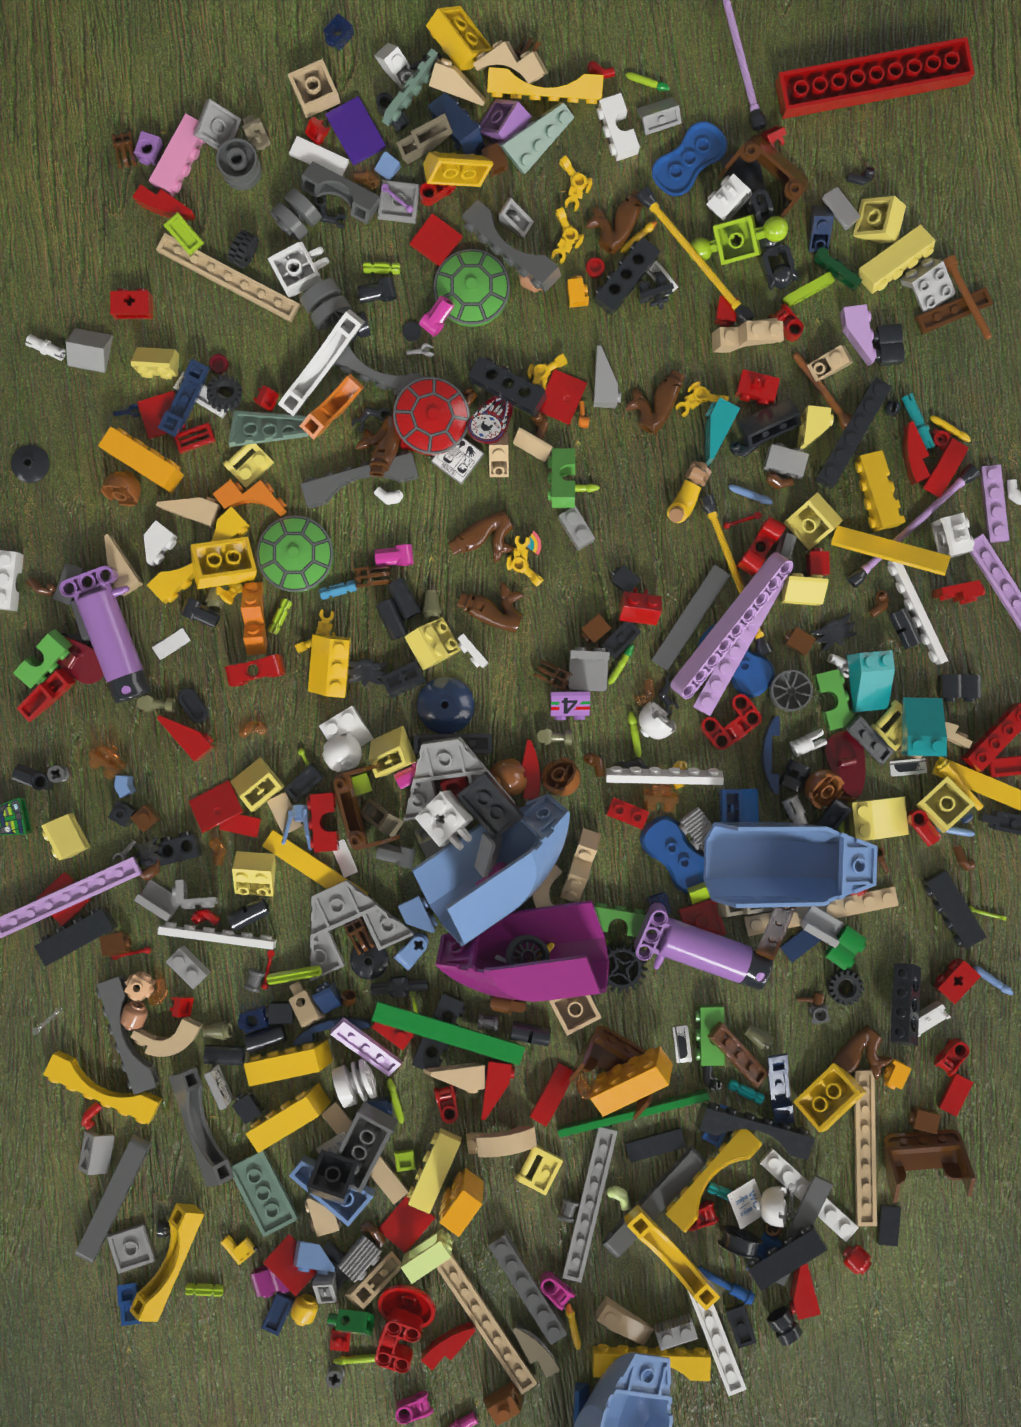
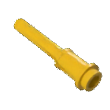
(947, 770)

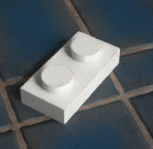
(466, 645)

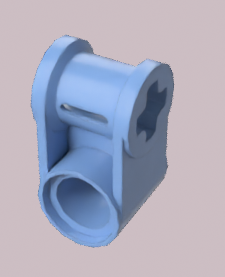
(410, 953)

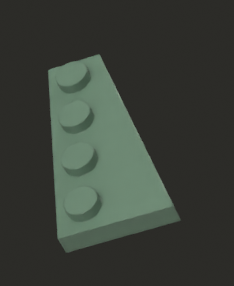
(411, 88)

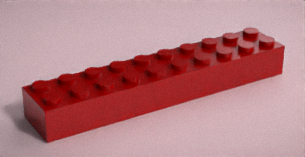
(874, 78)

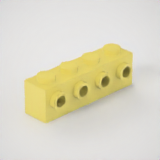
(896, 259)
(434, 1170)

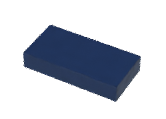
(799, 944)
(277, 1313)

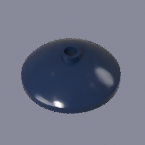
(459, 709)

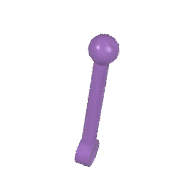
(385, 188)

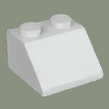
(347, 723)

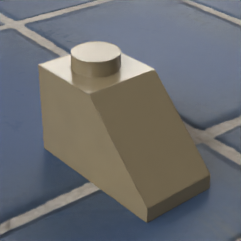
(381, 817)

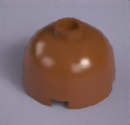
(122, 487)
(510, 776)
(561, 777)
(823, 787)

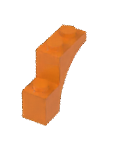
(332, 407)
(231, 496)
(253, 616)

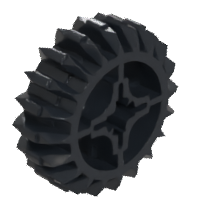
(629, 962)

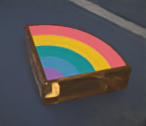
(535, 543)

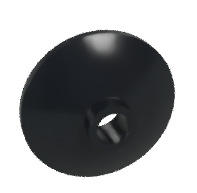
(36, 470)
(374, 970)

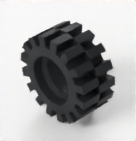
(243, 249)
(224, 403)
(855, 993)

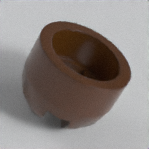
(348, 998)
(772, 1233)

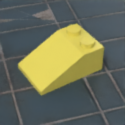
(878, 818)

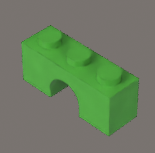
(562, 465)
(54, 647)
(833, 683)
(632, 918)
(707, 1018)

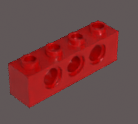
(994, 739)

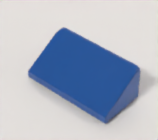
(581, 1395)

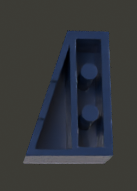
(465, 131)

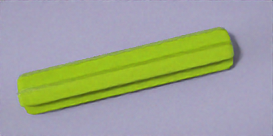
(295, 974)

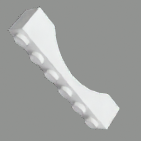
(321, 362)

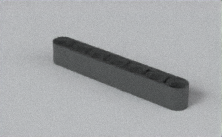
(113, 1198)
(657, 1198)

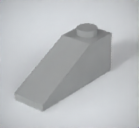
(605, 384)

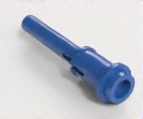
(734, 1289)

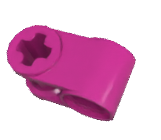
(558, 1292)
(415, 1408)

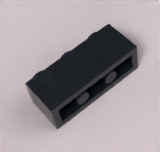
(769, 423)

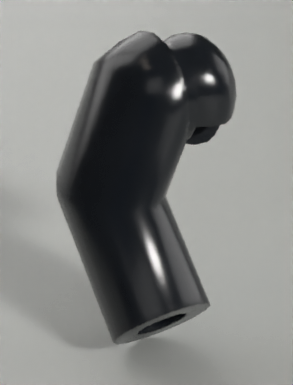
(863, 178)
(709, 1079)

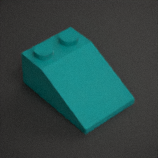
(719, 421)
(871, 679)
(923, 727)

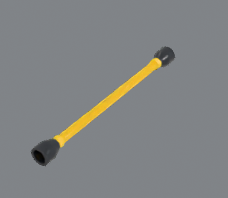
(648, 200)
(708, 505)

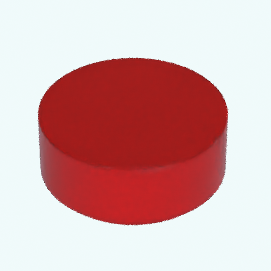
(595, 267)

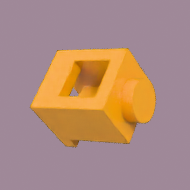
(577, 292)
(896, 1074)

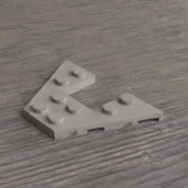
(441, 761)
(341, 905)

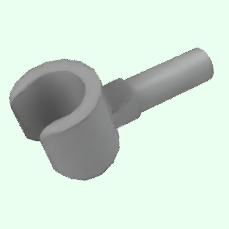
(423, 350)
(123, 854)

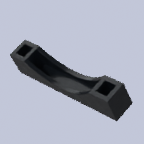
(853, 433)
(719, 1120)

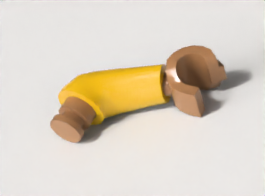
(689, 492)

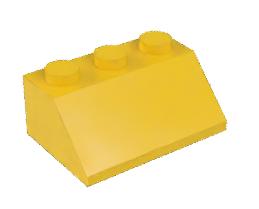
(458, 36)
(456, 169)
(223, 562)
(329, 665)
(829, 1097)

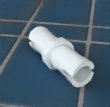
(45, 347)

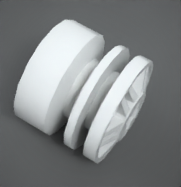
(350, 1084)

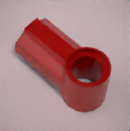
(924, 828)

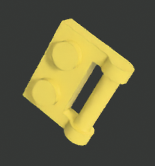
(252, 468)
(893, 735)
(544, 1173)

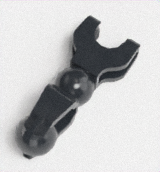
(781, 274)

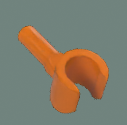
(583, 421)

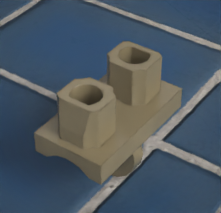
(255, 133)

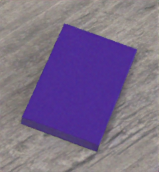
(355, 131)

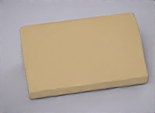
(532, 444)
(280, 806)

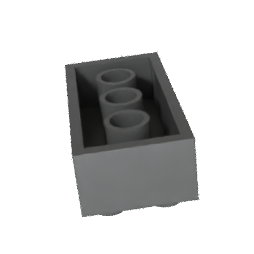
(367, 1141)

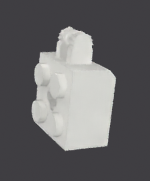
(729, 198)
(307, 271)
(952, 535)
(446, 829)

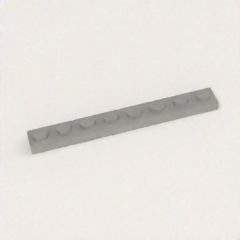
(589, 1204)

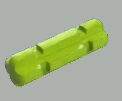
(381, 268)
(279, 616)
(204, 1289)

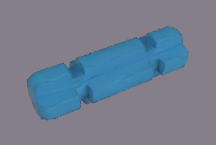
(337, 589)

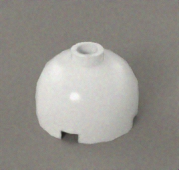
(654, 722)
(342, 753)
(773, 1206)

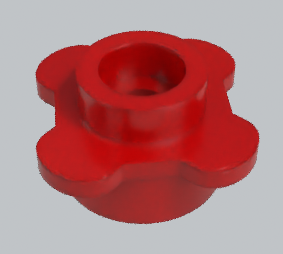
(943, 435)

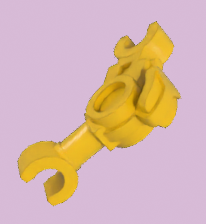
(578, 183)
(568, 238)
(542, 371)
(699, 395)
(520, 561)
(324, 628)

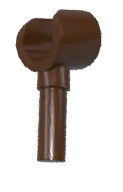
(881, 860)
(817, 999)

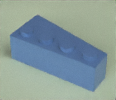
(355, 1203)

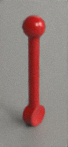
(757, 515)
(147, 950)
(271, 953)

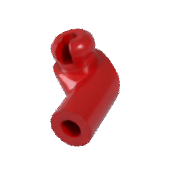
(595, 69)
(205, 915)
(88, 1114)

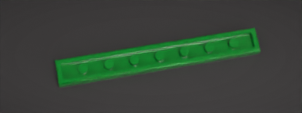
(448, 1033)
(627, 1114)

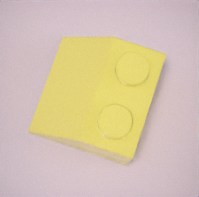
(880, 219)
(814, 422)
(813, 521)

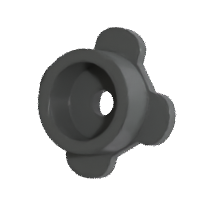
(824, 1014)

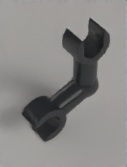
(328, 218)
(365, 414)
(664, 697)
(633, 763)

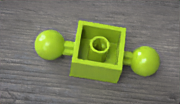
(774, 230)

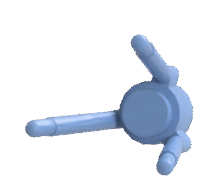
(300, 814)

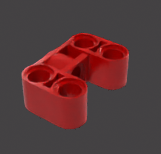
(766, 536)
(268, 666)
(737, 728)
(398, 1326)

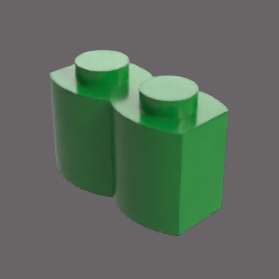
(849, 945)

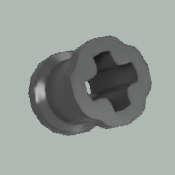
(53, 776)
(254, 980)
(488, 1022)
(568, 1209)
(335, 1382)

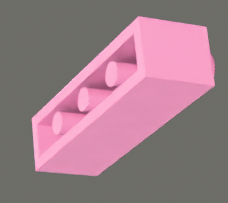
(177, 158)

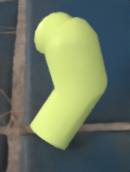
(621, 1195)

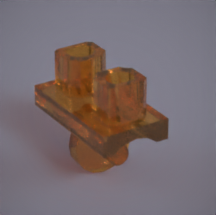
(108, 759)
(660, 794)

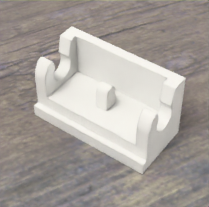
(931, 1016)

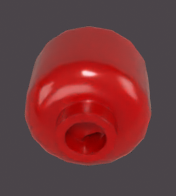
(856, 1259)

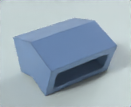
(124, 785)

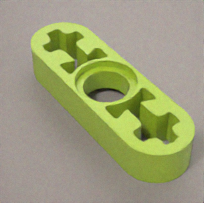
(809, 289)

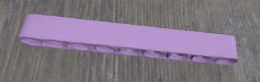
(731, 625)

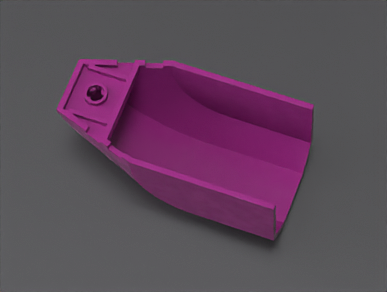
(575, 965)

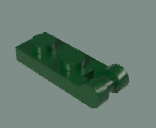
(836, 267)

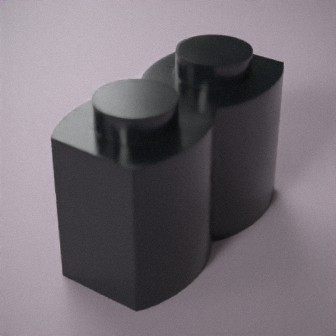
(889, 344)
(959, 686)

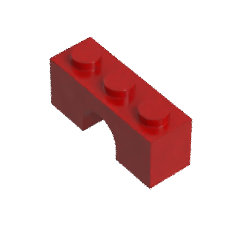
(322, 839)

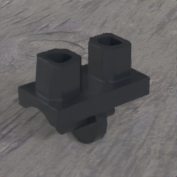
(663, 288)

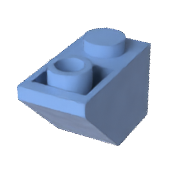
(416, 914)
(311, 1256)

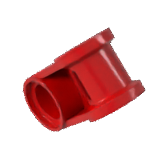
(438, 191)
(789, 320)
(951, 1057)
(447, 1099)
(703, 1217)

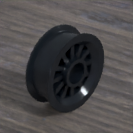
(525, 939)
(740, 1241)

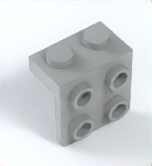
(930, 283)
(588, 669)
(180, 892)

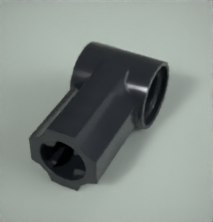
(403, 120)
(381, 290)
(197, 611)
(31, 777)

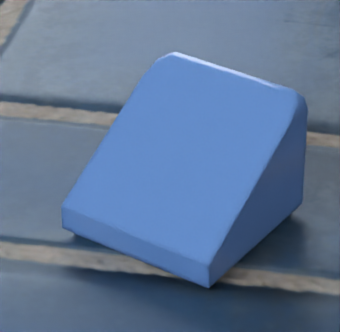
(387, 166)

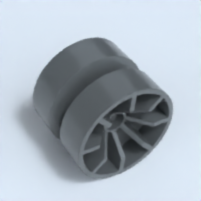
(239, 164)
(299, 211)
(325, 303)
(790, 690)

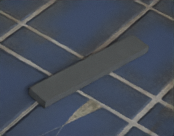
(690, 617)
(808, 1209)

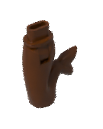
(625, 219)
(664, 401)
(386, 449)
(478, 532)
(487, 612)
(850, 1054)

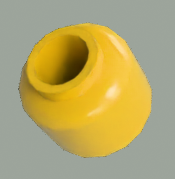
(304, 1309)

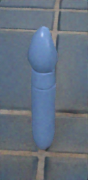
(750, 494)
(958, 831)
(994, 981)

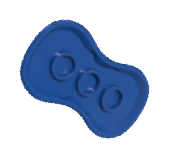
(679, 168)
(752, 674)
(667, 843)

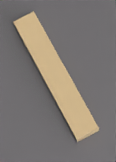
(382, 1173)

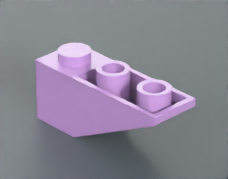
(857, 329)

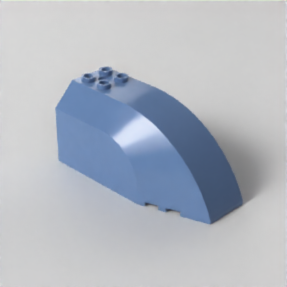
(527, 849)
(784, 864)
(631, 1394)

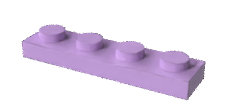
(994, 503)
(365, 1047)

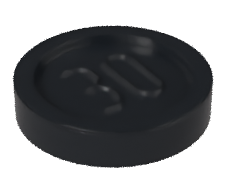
(411, 331)

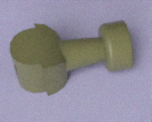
(149, 703)
(547, 736)

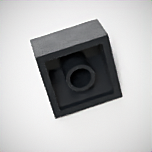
(332, 1177)

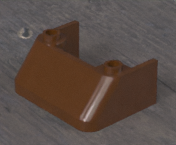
(758, 149)
(350, 811)
(607, 1050)
(927, 1151)

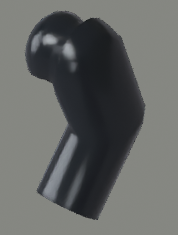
(741, 450)

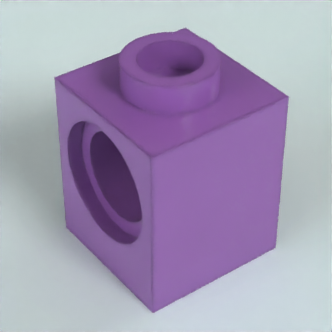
(148, 141)

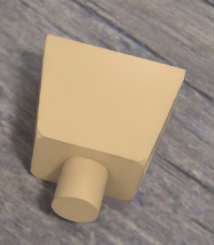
(310, 1011)

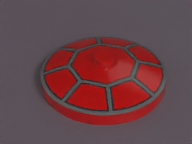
(430, 416)

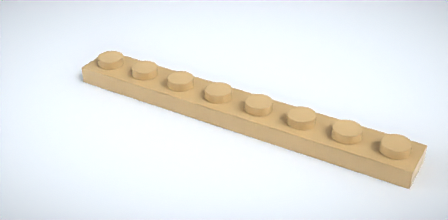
(229, 278)
(847, 906)
(865, 1151)
(487, 1325)

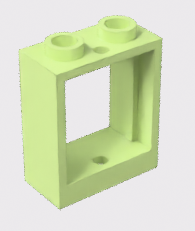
(427, 1255)

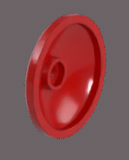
(407, 1299)

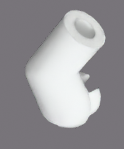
(1013, 493)
(389, 498)
(840, 663)

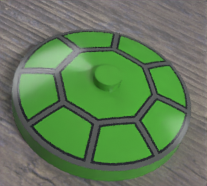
(475, 285)
(295, 554)

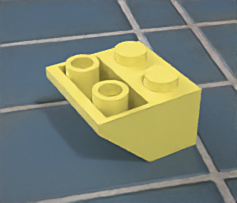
(156, 362)
(804, 589)
(432, 643)
(392, 752)
(256, 784)
(65, 837)
(254, 873)

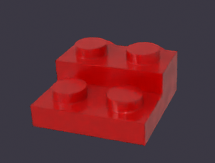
(961, 593)

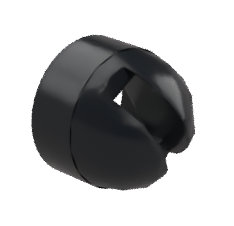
(888, 407)
(163, 1229)

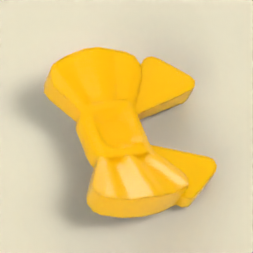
(228, 596)

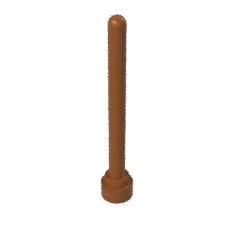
(951, 266)
(844, 417)

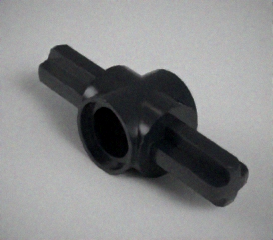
(399, 986)

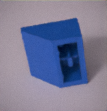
(738, 805)

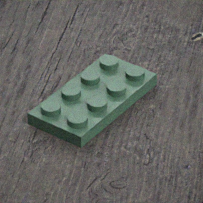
(263, 1193)

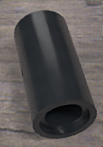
(404, 598)
(392, 621)
(905, 628)
(248, 914)
(530, 1033)
(262, 1038)
(224, 1055)

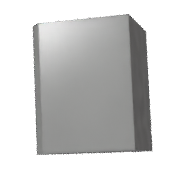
(88, 350)

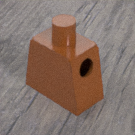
(502, 1403)

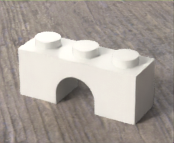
(622, 143)
(10, 566)

